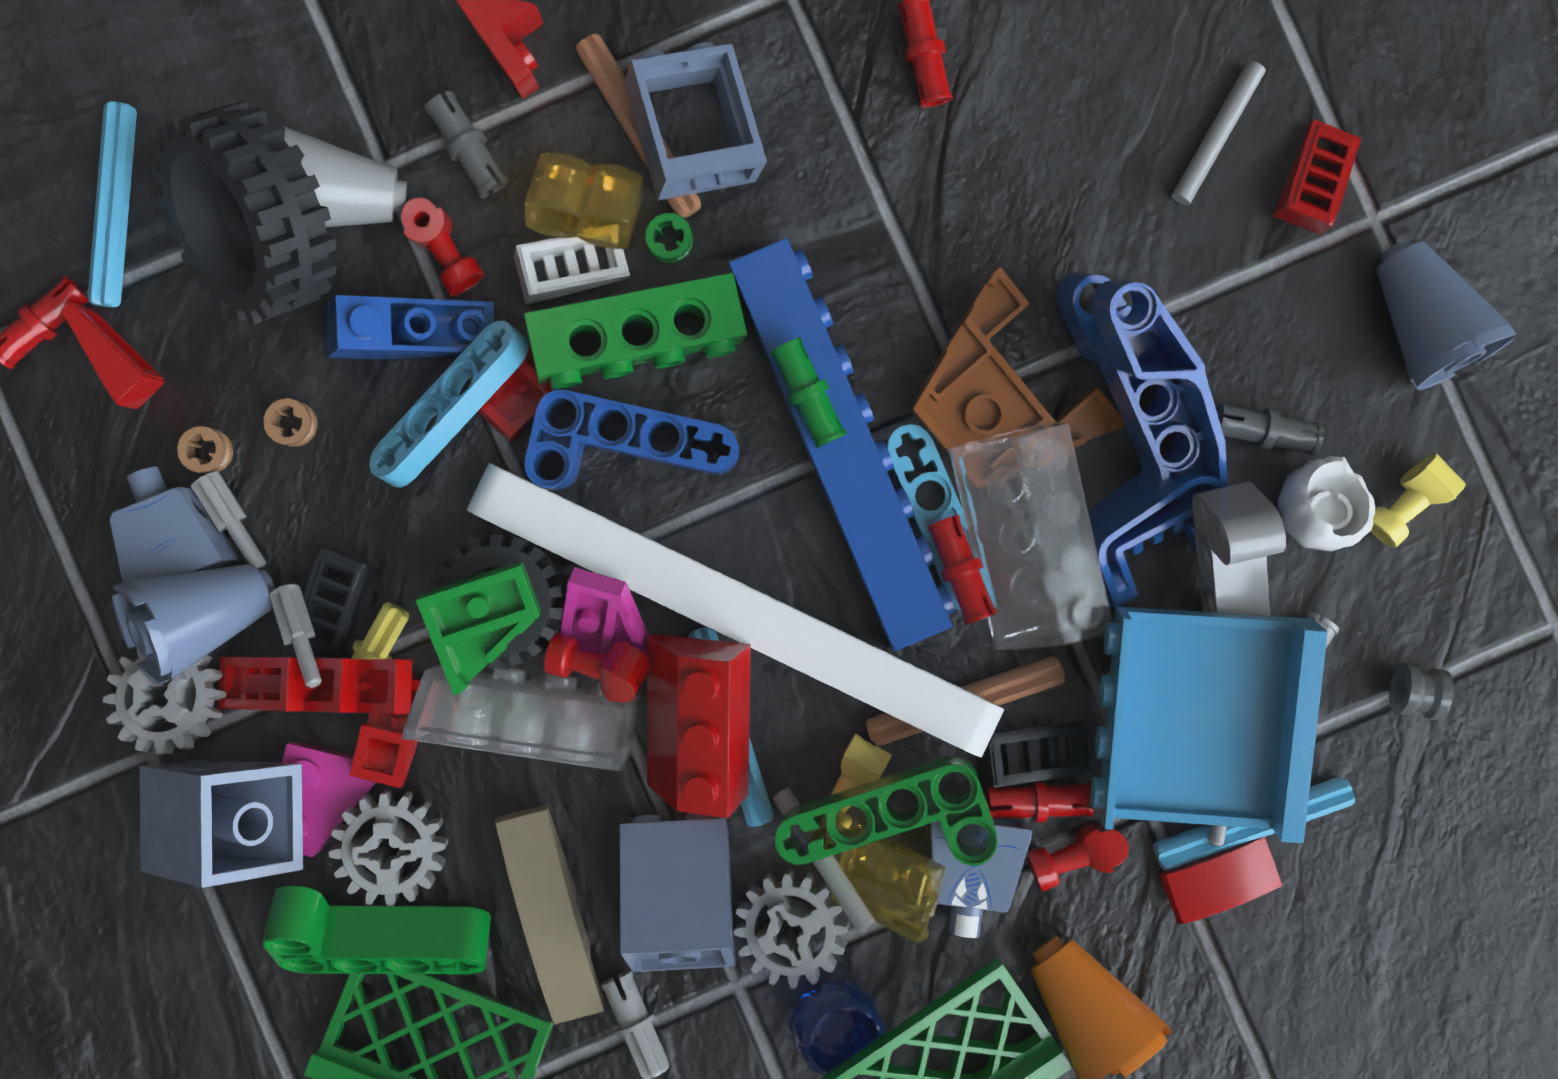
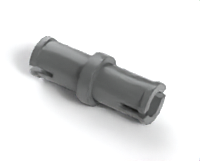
(466, 144)
(1270, 429)

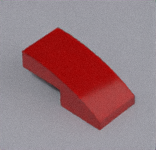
(515, 401)
(381, 751)
(1221, 881)

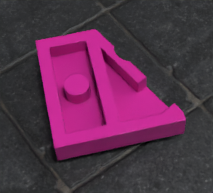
(601, 613)
(325, 791)

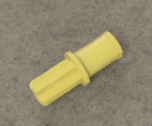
(382, 633)

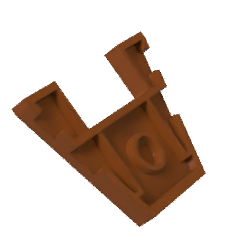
(979, 394)

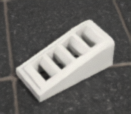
(556, 287)

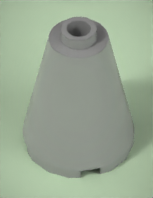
(350, 185)

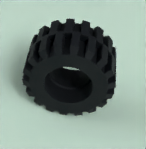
(548, 583)

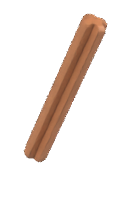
(611, 84)
(996, 689)

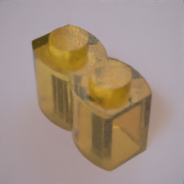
(583, 200)

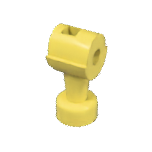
(1425, 484)
(859, 765)

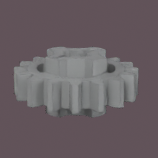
(142, 708)
(388, 869)
(772, 938)

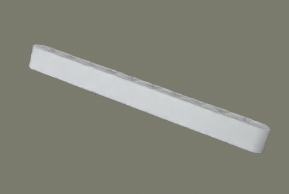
(736, 610)

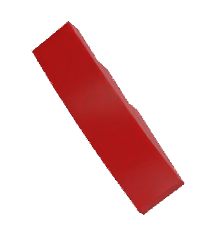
(345, 685)

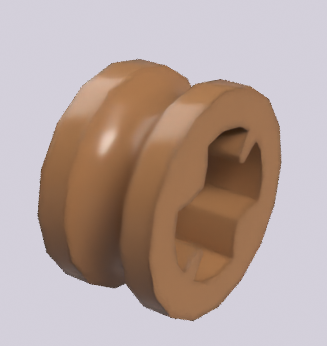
(279, 434)
(189, 442)

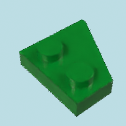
(477, 619)

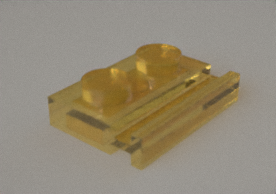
(895, 885)

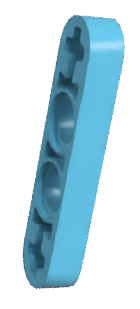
(500, 352)
(950, 505)

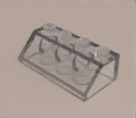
(1032, 536)
(524, 718)

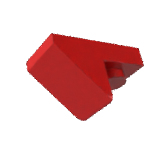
(501, 28)

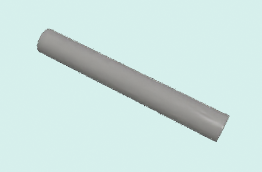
(1218, 132)
(830, 871)

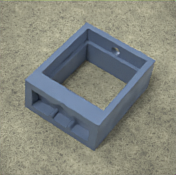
(704, 170)

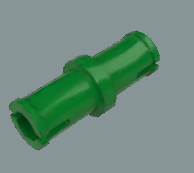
(808, 392)

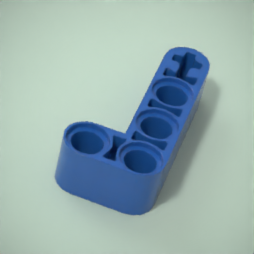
(636, 442)

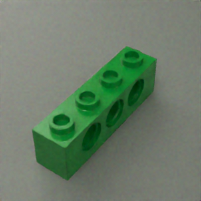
(710, 299)

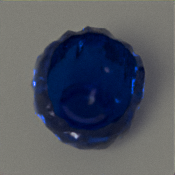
(834, 1024)

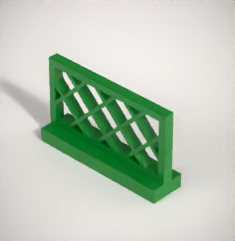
(1032, 1058)
(341, 1062)

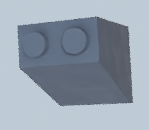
(220, 820)
(676, 894)

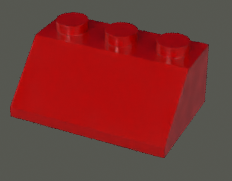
(698, 723)

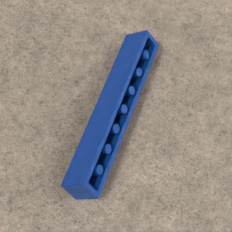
(853, 466)

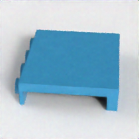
(1209, 719)

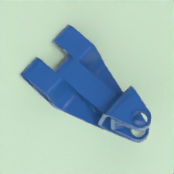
(1136, 351)

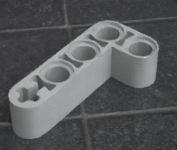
(1232, 538)

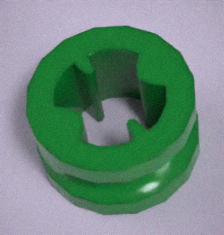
(680, 227)

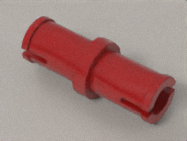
(925, 52)
(38, 321)
(962, 569)
(1039, 801)

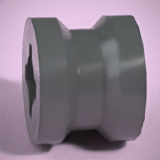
(1421, 691)

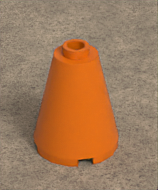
(1094, 1013)

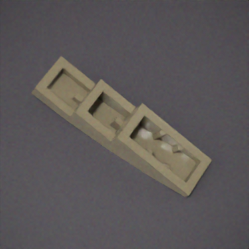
(550, 913)

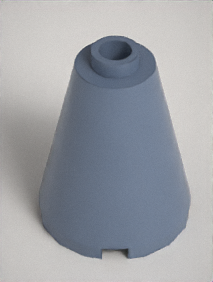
(1437, 314)
(188, 614)

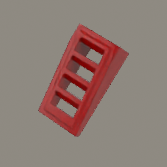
(1305, 214)
(119, 366)

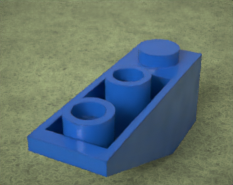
(402, 326)

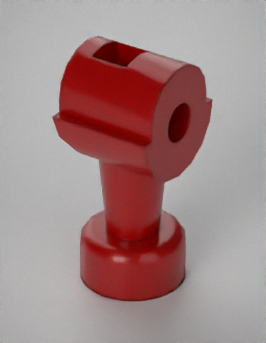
(431, 230)
(618, 670)
(1092, 847)

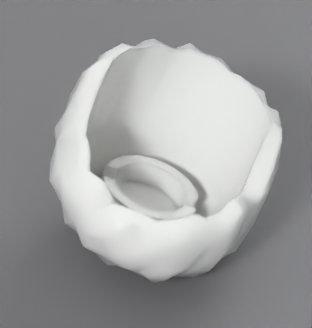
(1326, 505)

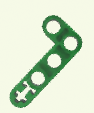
(884, 822)
(324, 939)

